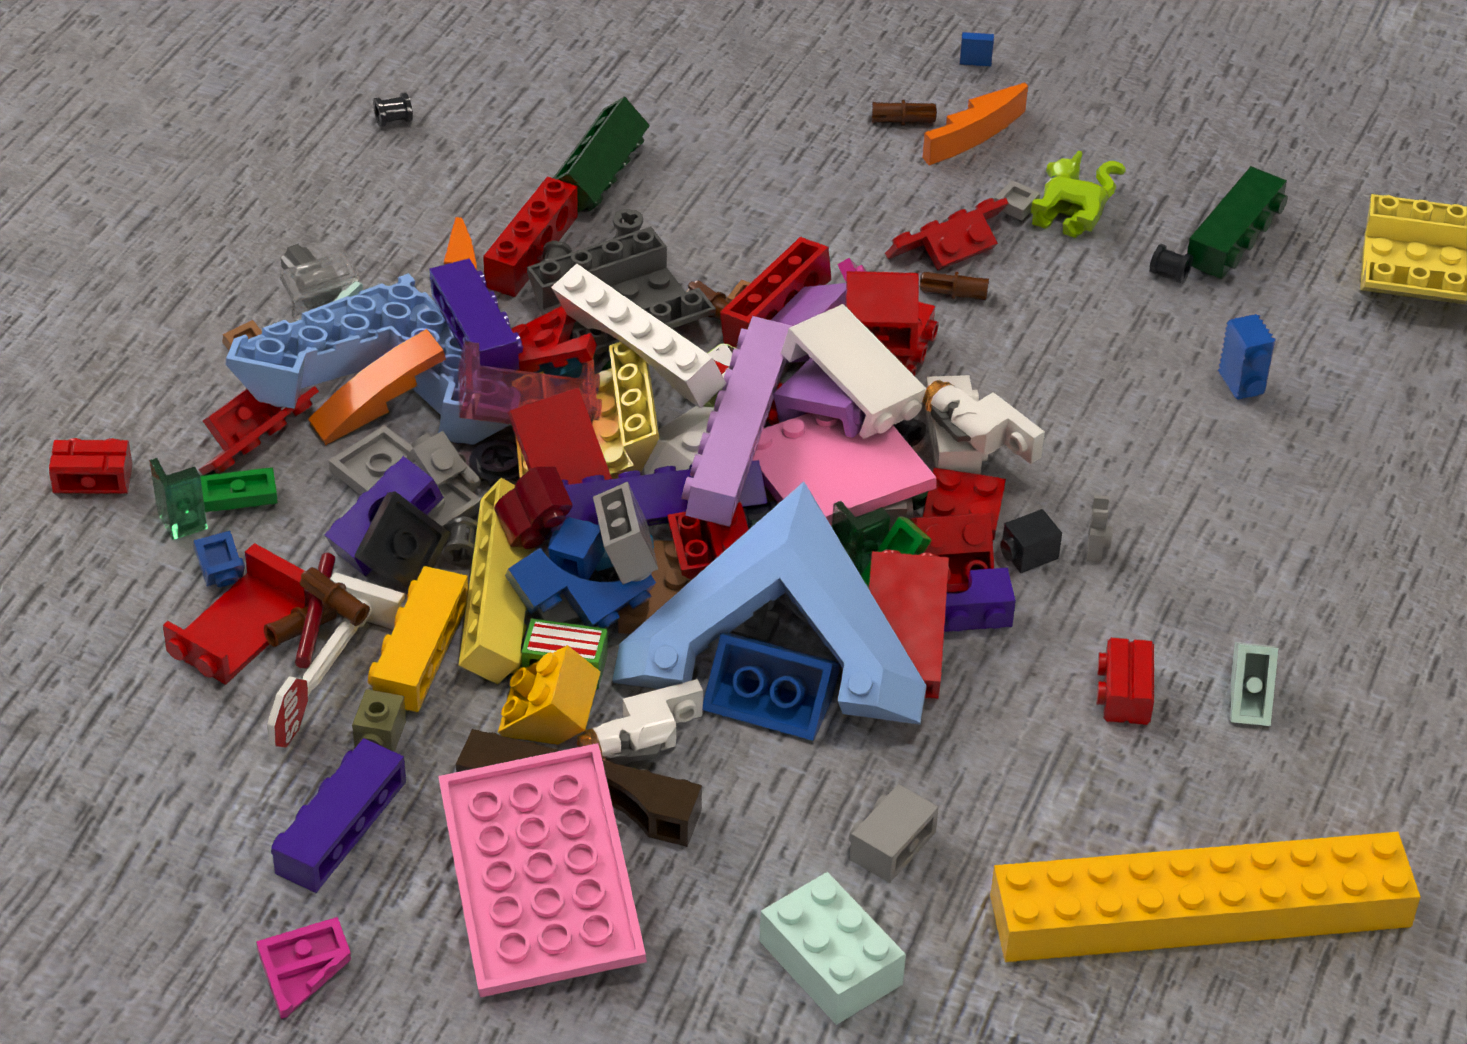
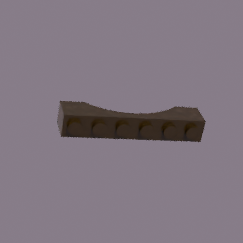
(659, 804)

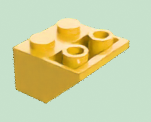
(550, 698)

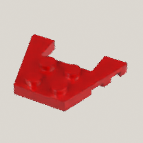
(548, 341)

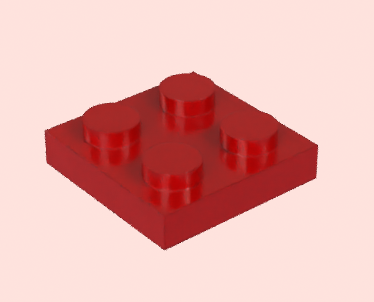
(965, 494)

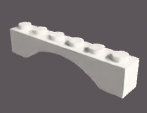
(670, 354)

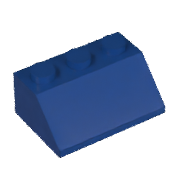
(770, 685)

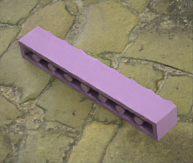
(737, 423)

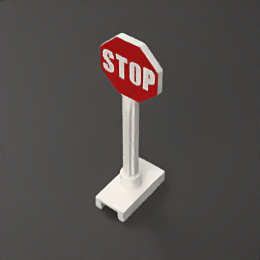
(293, 695)

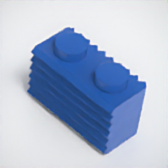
(1246, 356)

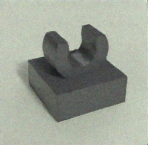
(759, 626)

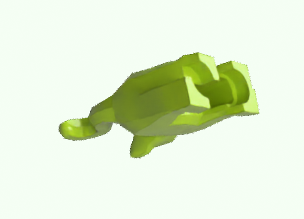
(1073, 197)

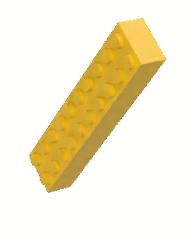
(1203, 896)

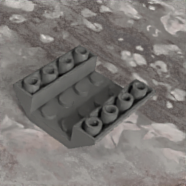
(633, 267)

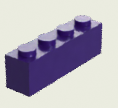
(475, 314)
(338, 815)

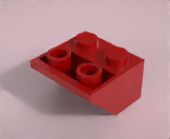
(886, 307)
(963, 539)
(702, 541)

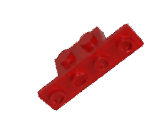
(955, 239)
(243, 421)

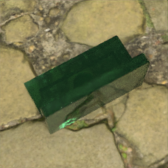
(179, 500)
(860, 534)

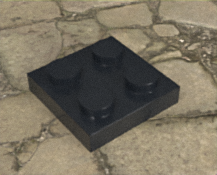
(401, 541)

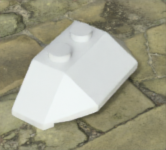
(679, 441)

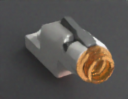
(983, 423)
(646, 723)

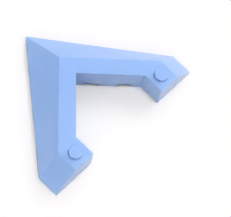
(348, 338)
(795, 555)

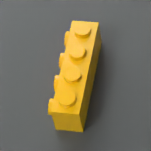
(420, 636)

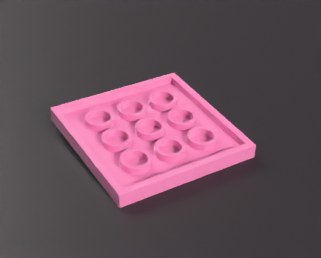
(839, 467)

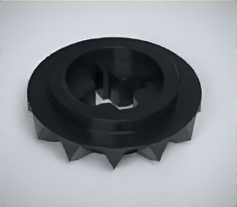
(483, 456)

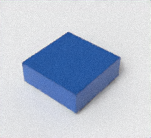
(976, 49)

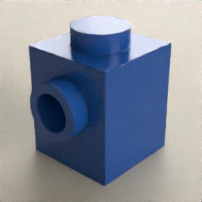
(577, 547)

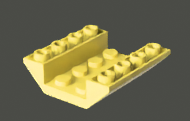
(1415, 249)
(628, 414)

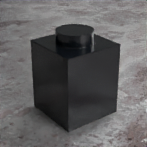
(1031, 541)

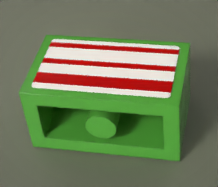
(551, 636)

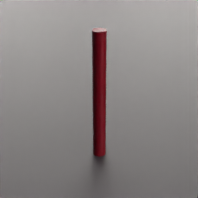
(313, 617)

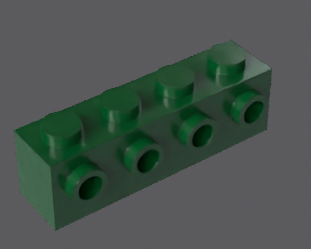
(603, 152)
(1237, 222)

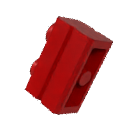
(90, 466)
(1127, 681)

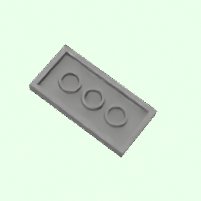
(370, 457)

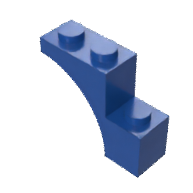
(596, 603)

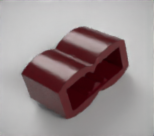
(533, 507)

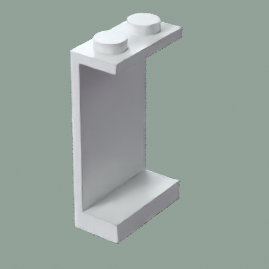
(858, 366)

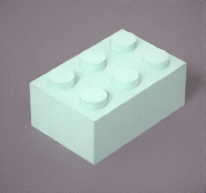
(832, 948)

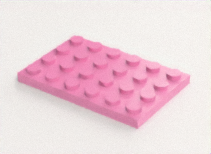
(541, 870)

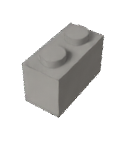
(893, 832)

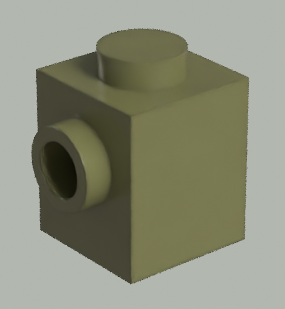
(380, 719)

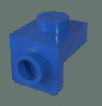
(219, 559)

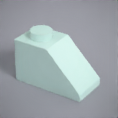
(1253, 683)

